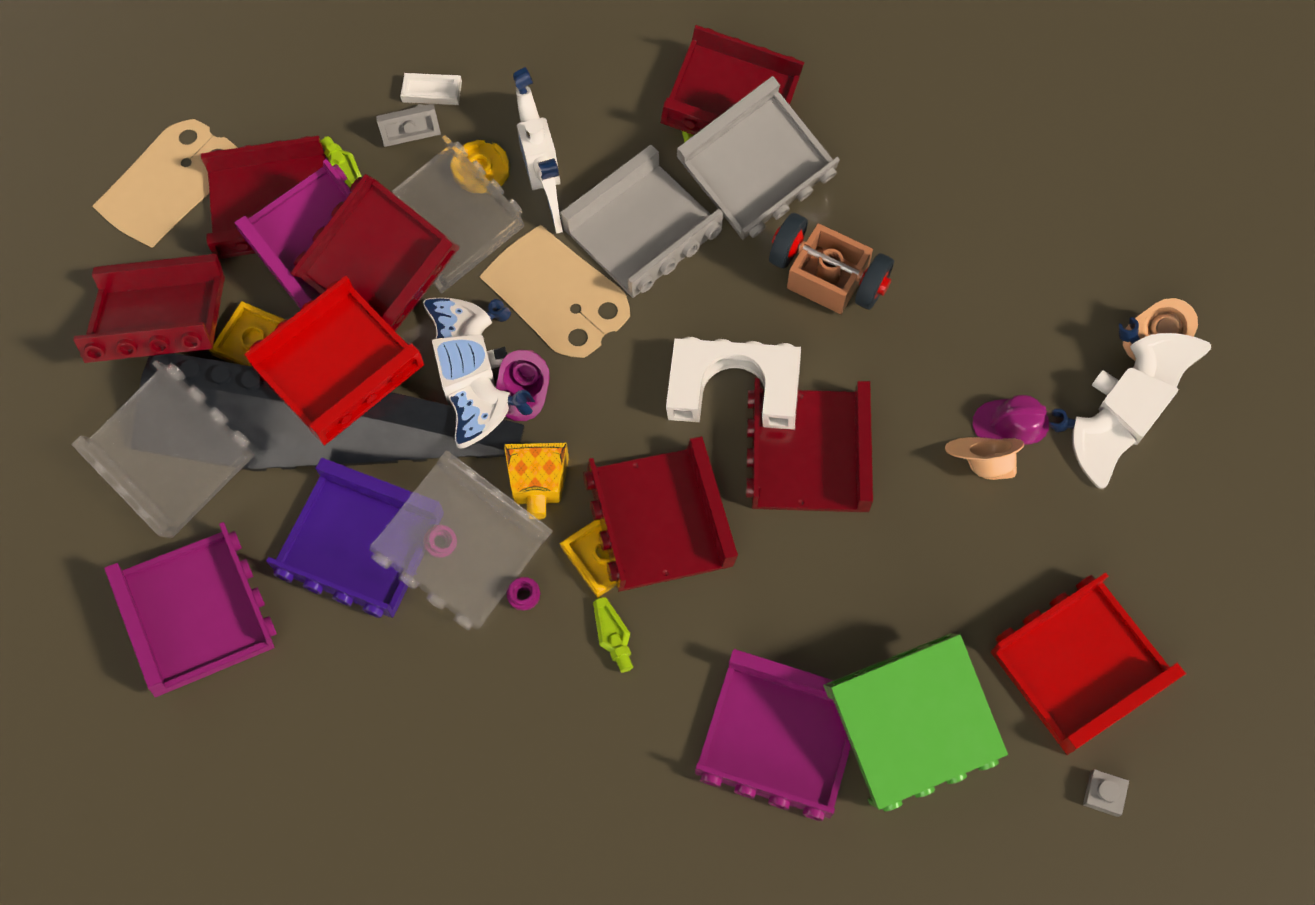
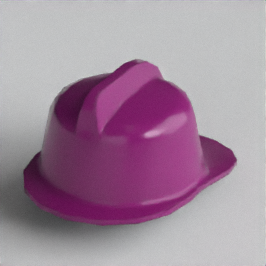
(524, 372)
(1016, 418)

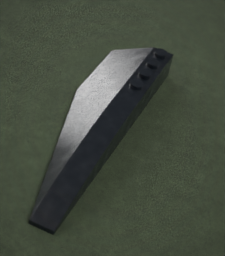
(388, 432)

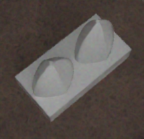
(408, 125)

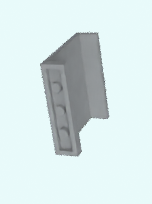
(639, 223)

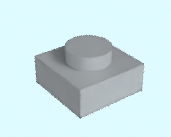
(1106, 793)

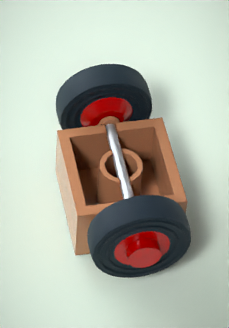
(829, 265)

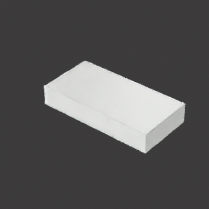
(431, 88)

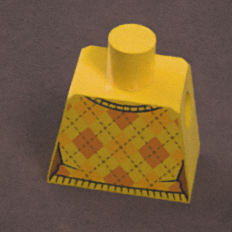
(537, 474)

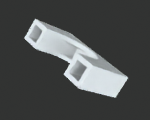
(698, 360)

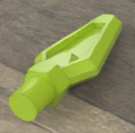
(343, 159)
(612, 633)

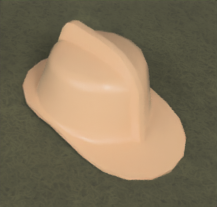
(1165, 317)
(987, 456)

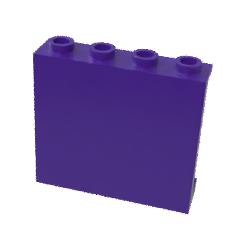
(334, 537)

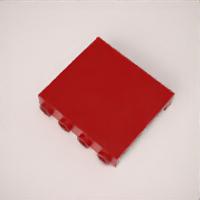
(333, 360)
(1083, 663)

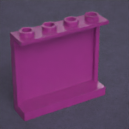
(289, 223)
(191, 612)
(776, 737)

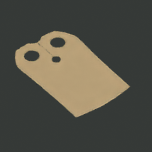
(157, 187)
(542, 282)

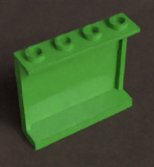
(917, 721)

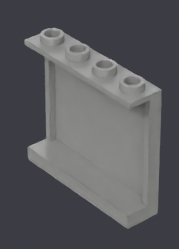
(756, 160)

